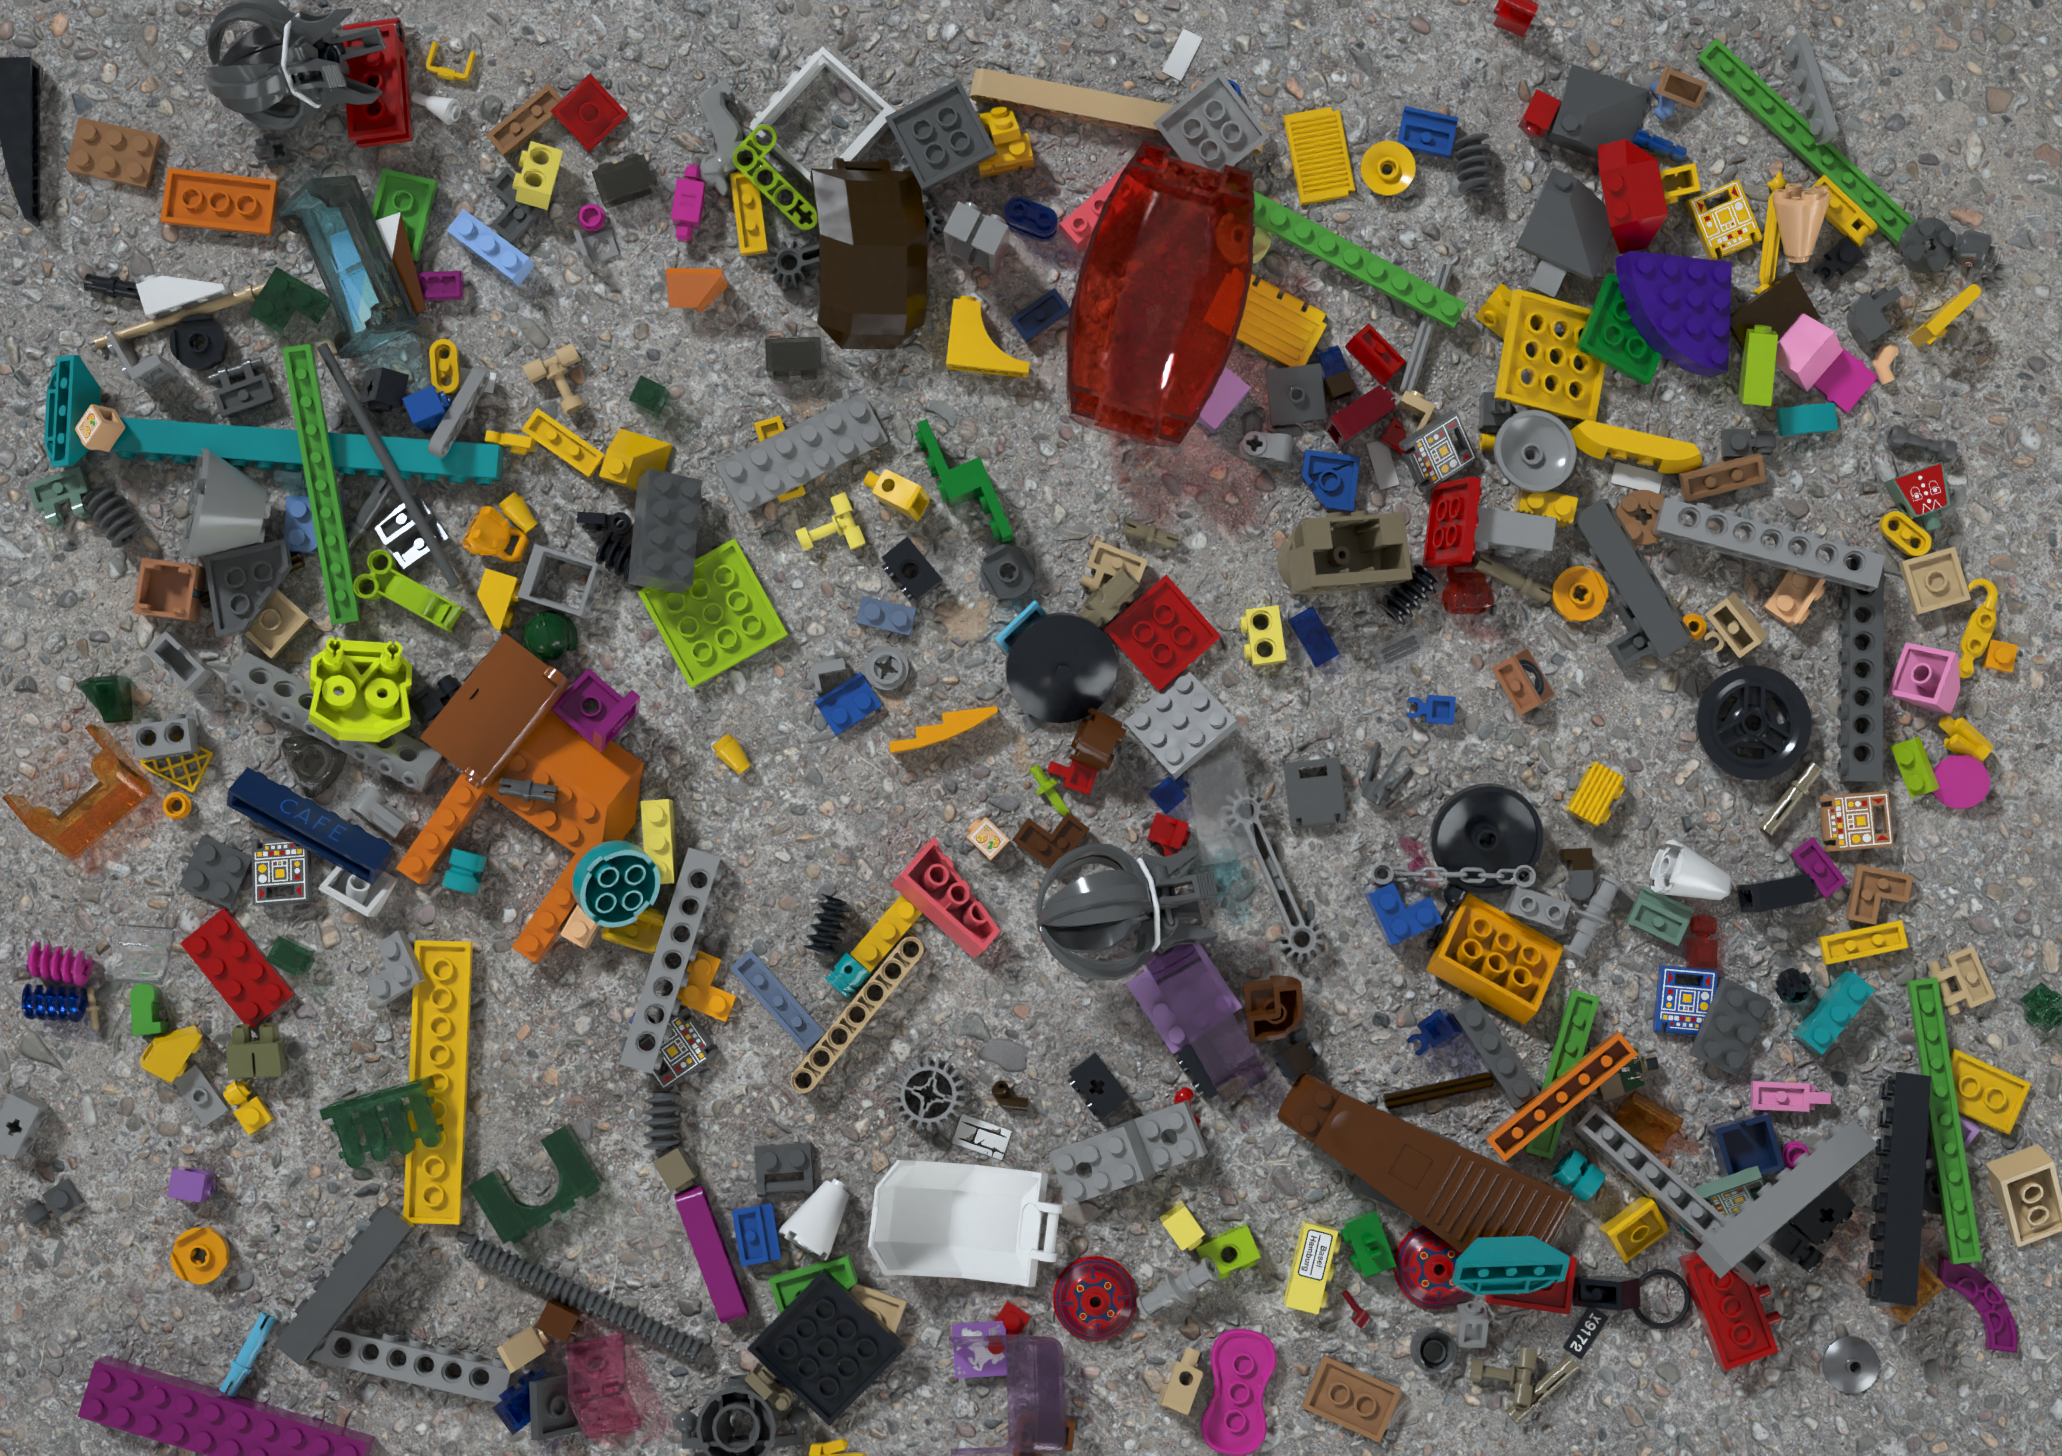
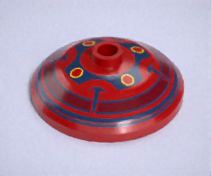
(1415, 1273)
(1091, 1278)

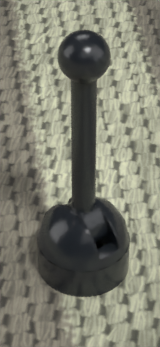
(1453, 897)

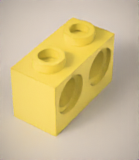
(542, 176)
(1271, 635)
(1182, 1226)

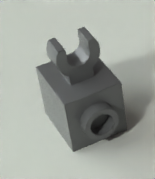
(1492, 412)

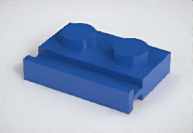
(1427, 132)
(848, 703)
(756, 1234)

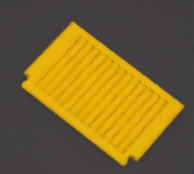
(1319, 155)

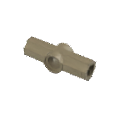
(1106, 601)

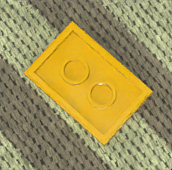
(1987, 1092)

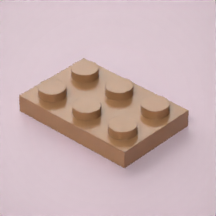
(113, 153)
(1351, 1398)

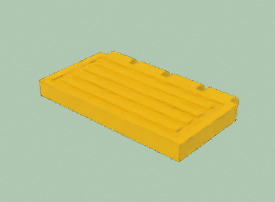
(1279, 326)

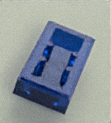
(1313, 637)

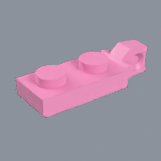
(1786, 1096)

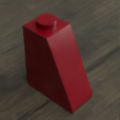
(1360, 416)

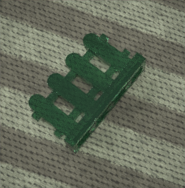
(397, 1118)

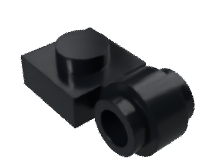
(595, 521)
(429, 703)
(1792, 1244)

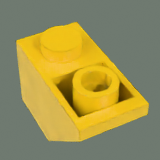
(498, 597)
(169, 1051)

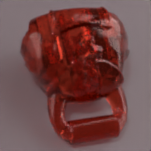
(1467, 592)

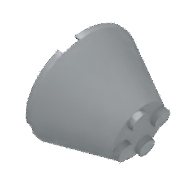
(224, 508)

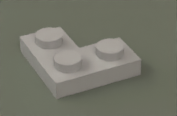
(402, 969)

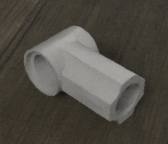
(374, 809)

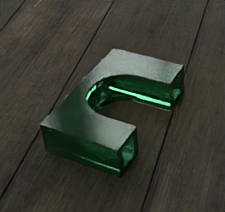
(513, 1217)

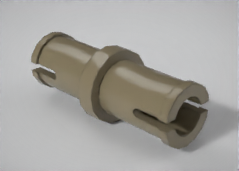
(1150, 534)

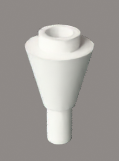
(444, 108)

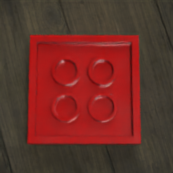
(1452, 523)
(1162, 633)

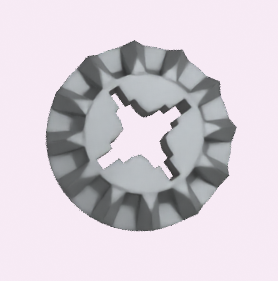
(882, 655)

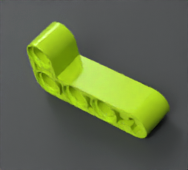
(779, 182)

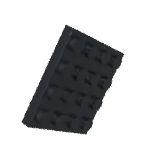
(827, 1347)

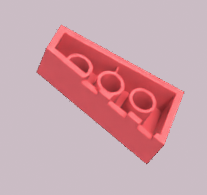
(946, 899)

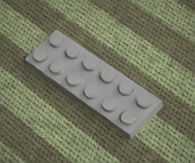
(801, 453)

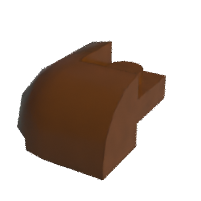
(1272, 1007)

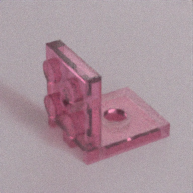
(600, 1389)

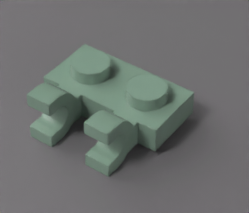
(60, 489)

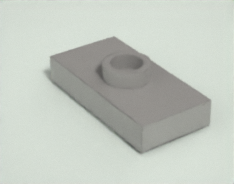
(201, 1095)

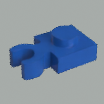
(1436, 709)

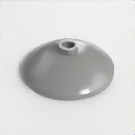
(1547, 442)

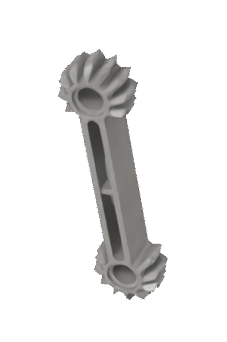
(1276, 881)

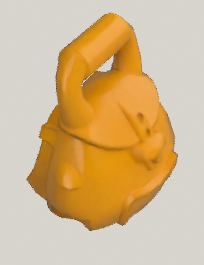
(491, 534)

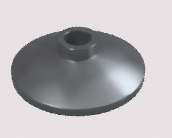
(1837, 1364)

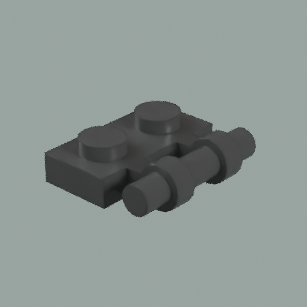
(245, 394)

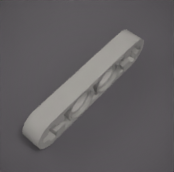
(459, 412)

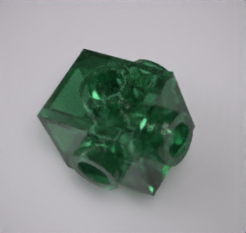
(2042, 1008)

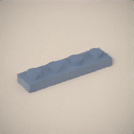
(778, 1000)

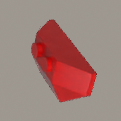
(1631, 194)

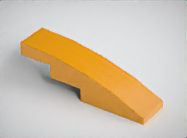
(953, 725)

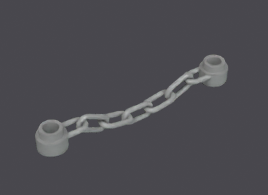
(1444, 874)

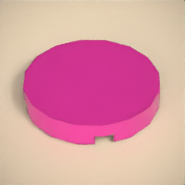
(1961, 781)

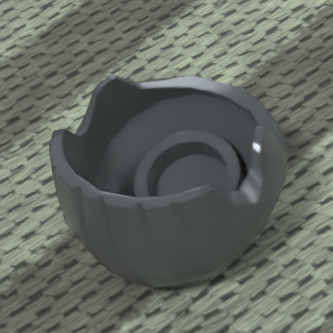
(1433, 1350)

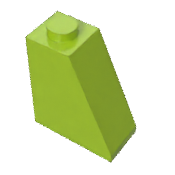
(1758, 366)

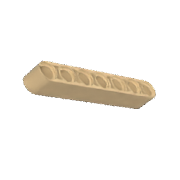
(845, 1021)

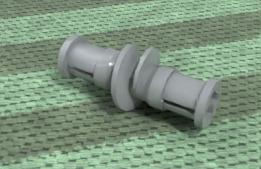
(1593, 916)
(1178, 1288)

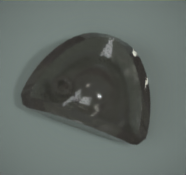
(313, 763)

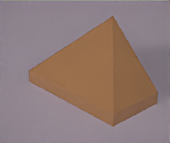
(1681, 87)

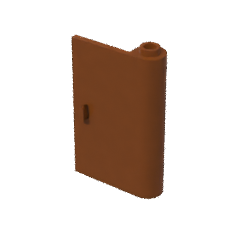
(489, 725)

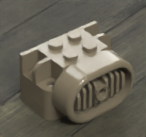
(1345, 553)

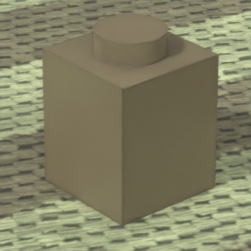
(676, 1169)

